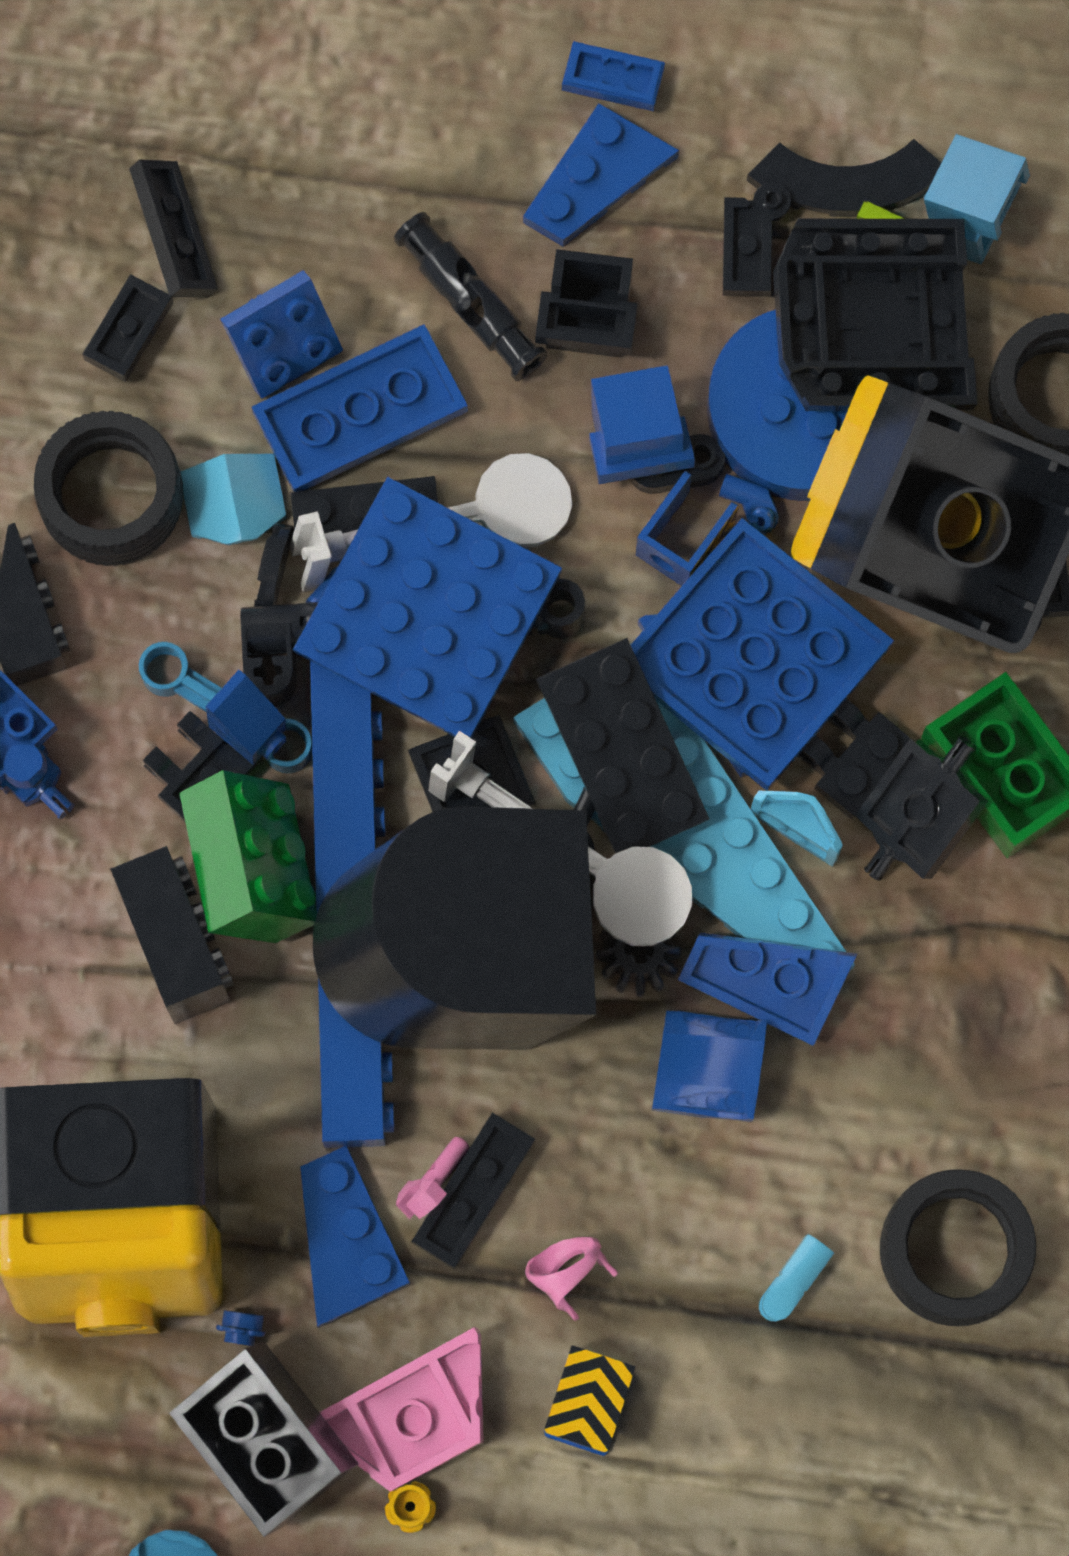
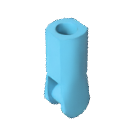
(794, 1279)

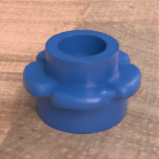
(241, 1327)

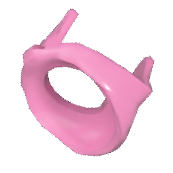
(544, 1268)

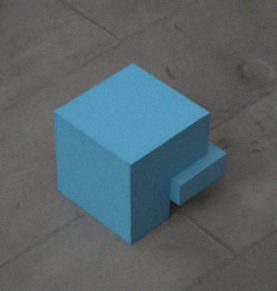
(976, 186)

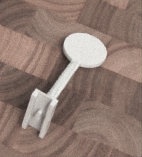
(516, 498)
(637, 893)

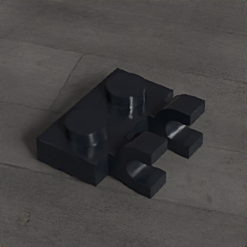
(212, 758)
(858, 770)

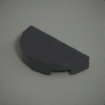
(273, 564)

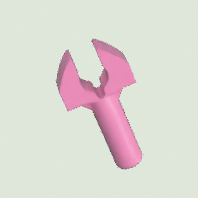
(426, 1193)

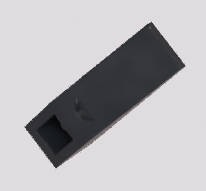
(27, 639)

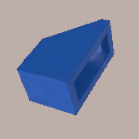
(246, 719)

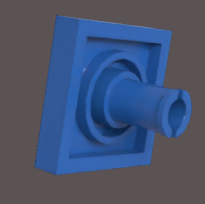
(282, 334)

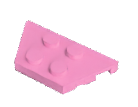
(415, 1414)

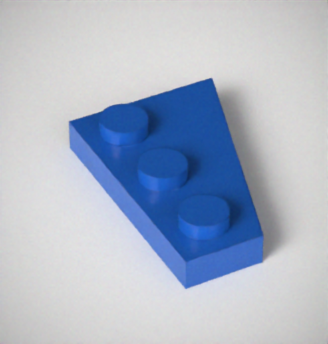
(595, 173)
(770, 980)
(346, 1239)

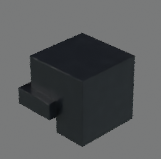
(588, 305)

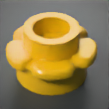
(424, 1507)

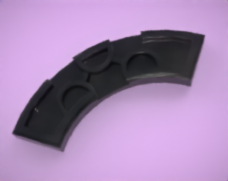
(845, 188)

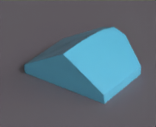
(233, 497)
(800, 820)

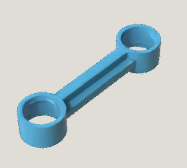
(200, 692)

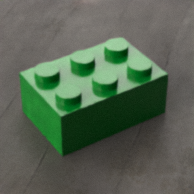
(1014, 766)
(248, 857)

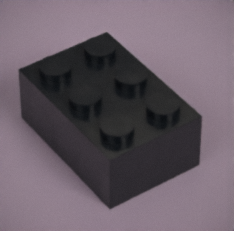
(173, 933)
(263, 1438)

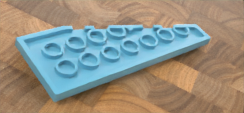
(727, 859)

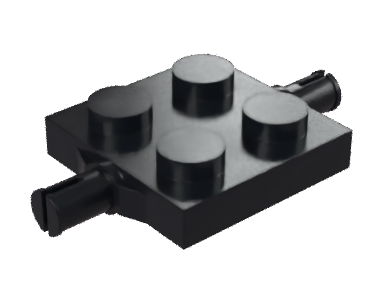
(921, 808)

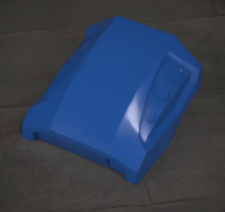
(709, 1066)

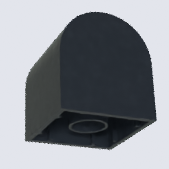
(464, 932)

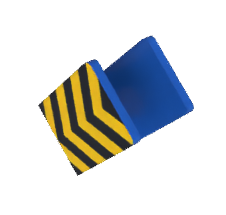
(653, 552)
(588, 1401)

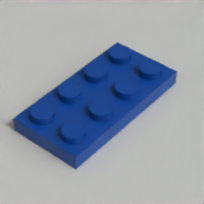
(359, 409)

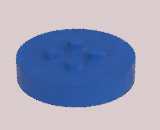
(761, 418)

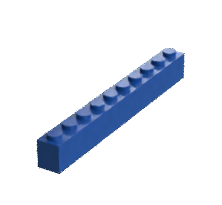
(344, 835)

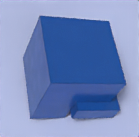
(637, 426)

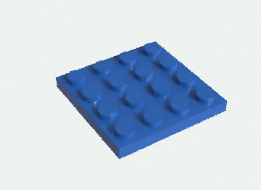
(427, 609)
(756, 653)

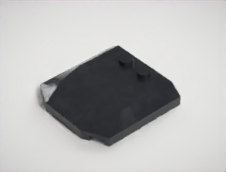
(876, 305)

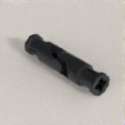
(466, 291)

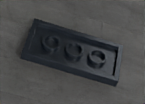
(622, 748)

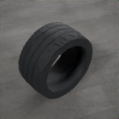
(1006, 411)
(105, 432)
(997, 1200)

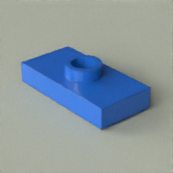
(613, 76)

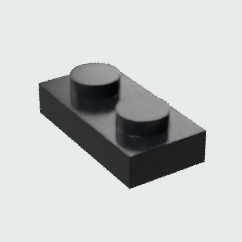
(128, 328)

